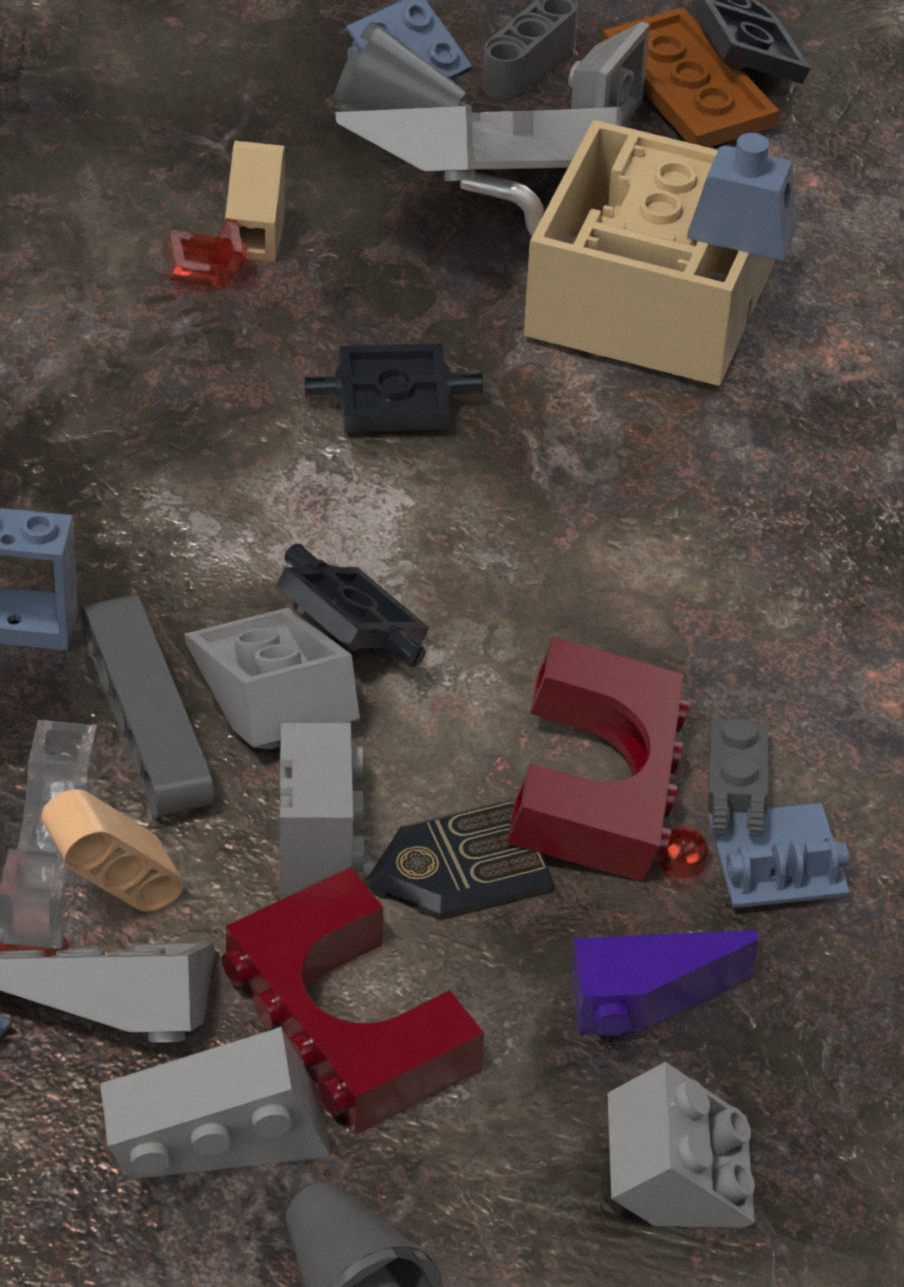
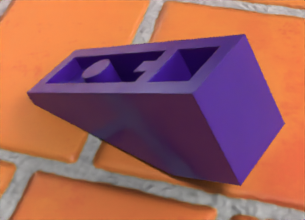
(645, 979)

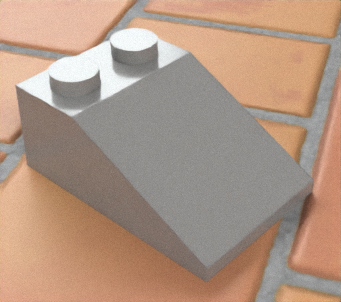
(275, 673)

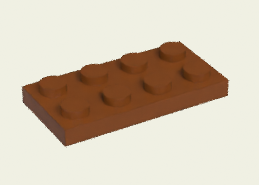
(694, 87)

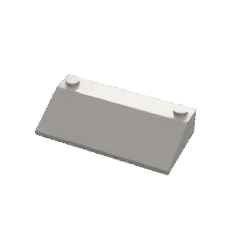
(469, 141)

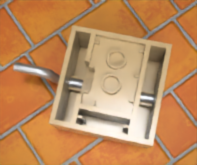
(617, 262)

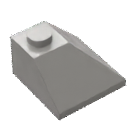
(612, 72)

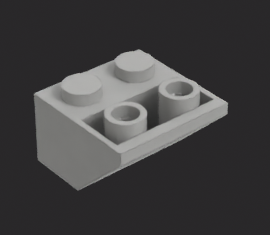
(679, 1153)

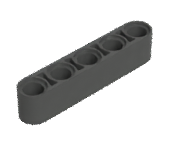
(147, 706)

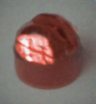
(685, 853)

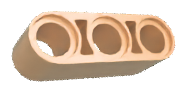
(111, 850)

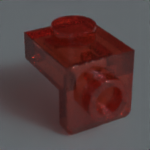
(204, 257)

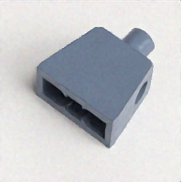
(747, 200)

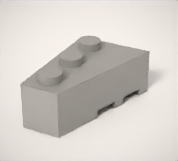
(318, 804)
(216, 1110)

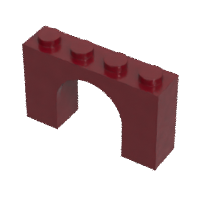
(638, 712)
(359, 1067)

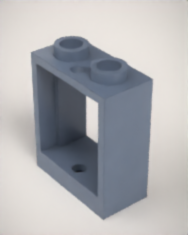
(44, 617)

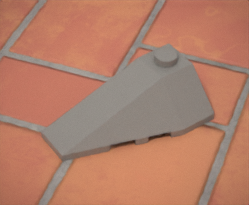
(138, 990)

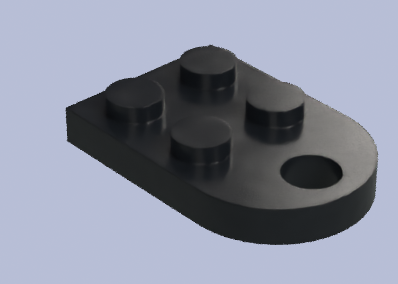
(751, 38)

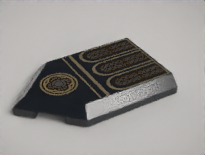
(459, 863)

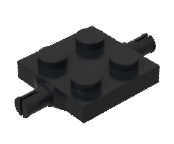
(393, 387)
(351, 606)

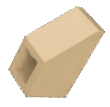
(258, 197)

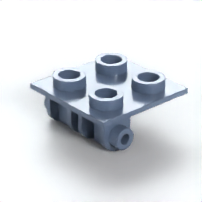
(420, 30)
(785, 865)

